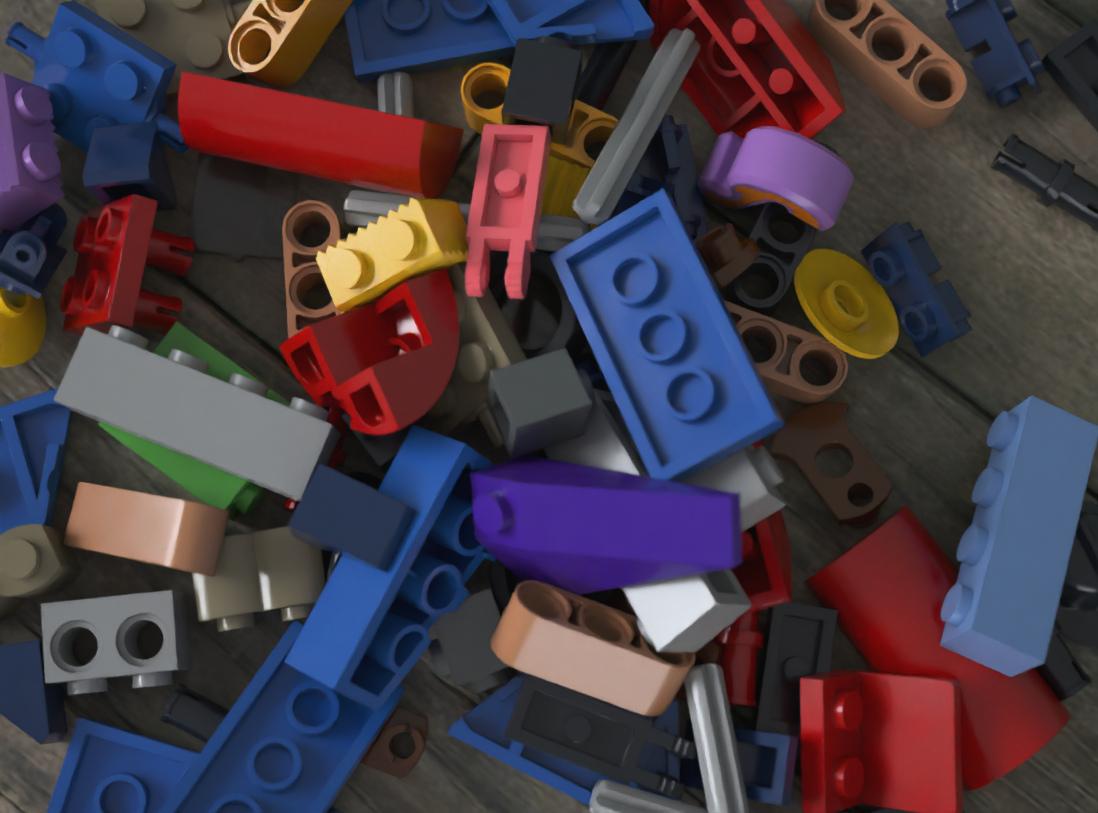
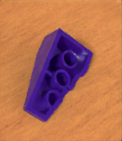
(601, 526)

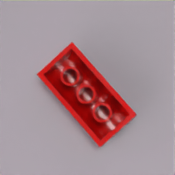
(317, 137)
(890, 611)

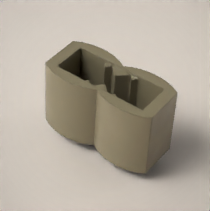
(33, 565)
(260, 576)

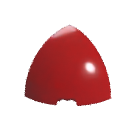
(382, 358)

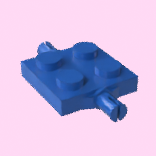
(97, 76)

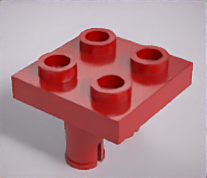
(110, 265)

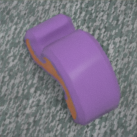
(780, 169)

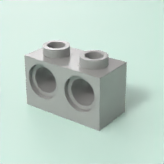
(116, 627)

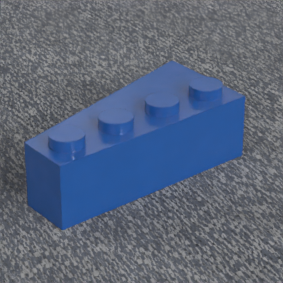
(377, 622)

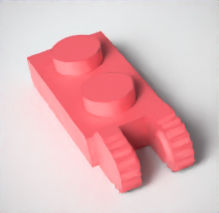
(506, 204)

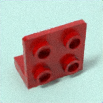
(880, 742)

